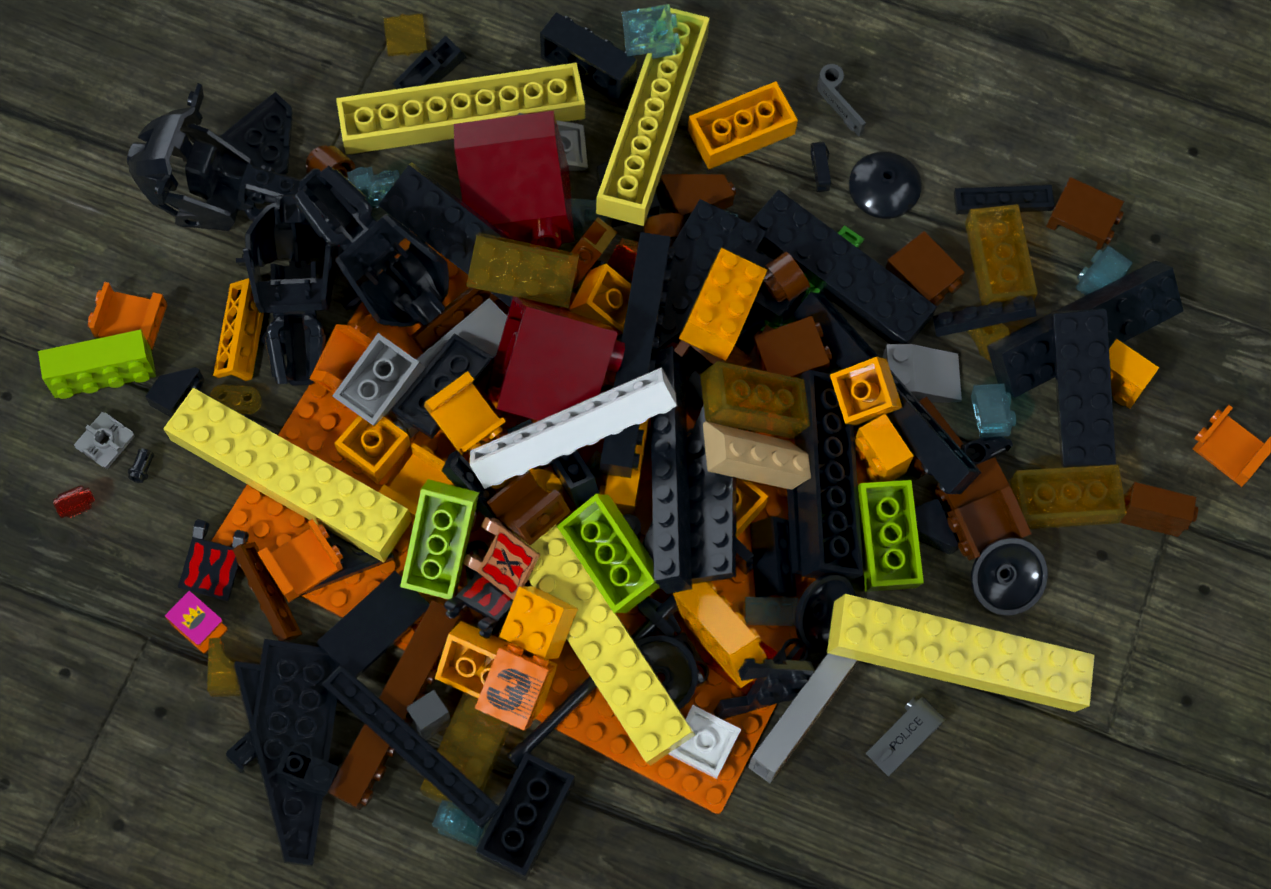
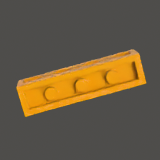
(245, 331)

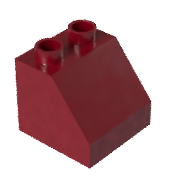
(517, 176)
(550, 360)

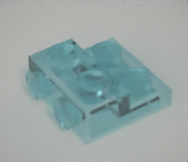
(650, 31)
(371, 185)

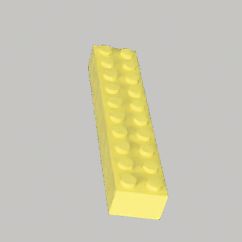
(431, 110)
(651, 125)
(288, 474)
(610, 652)
(960, 653)

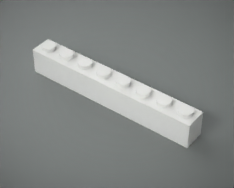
(573, 428)

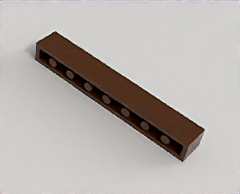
(406, 685)

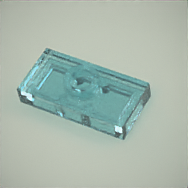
(770, 611)

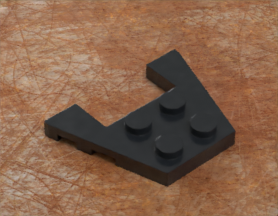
(772, 685)

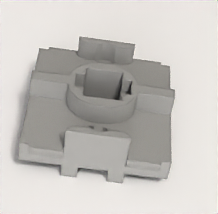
(107, 453)

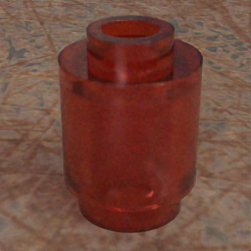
(74, 501)

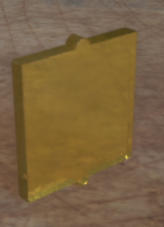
(405, 34)

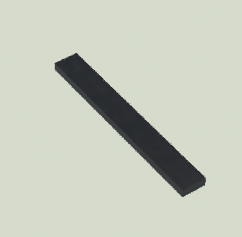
(411, 746)

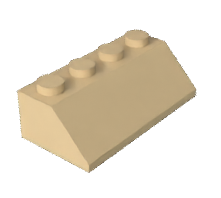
(754, 457)

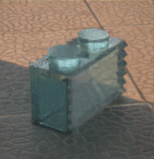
(1106, 268)
(992, 410)

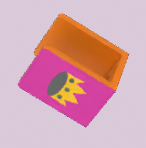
(196, 621)

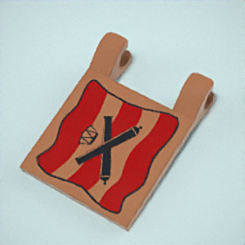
(507, 560)

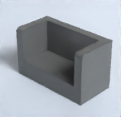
(429, 715)

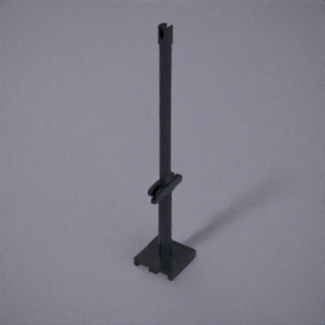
(658, 617)

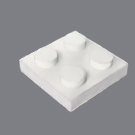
(711, 742)

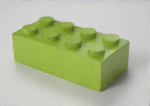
(97, 364)
(889, 536)
(439, 539)
(610, 553)

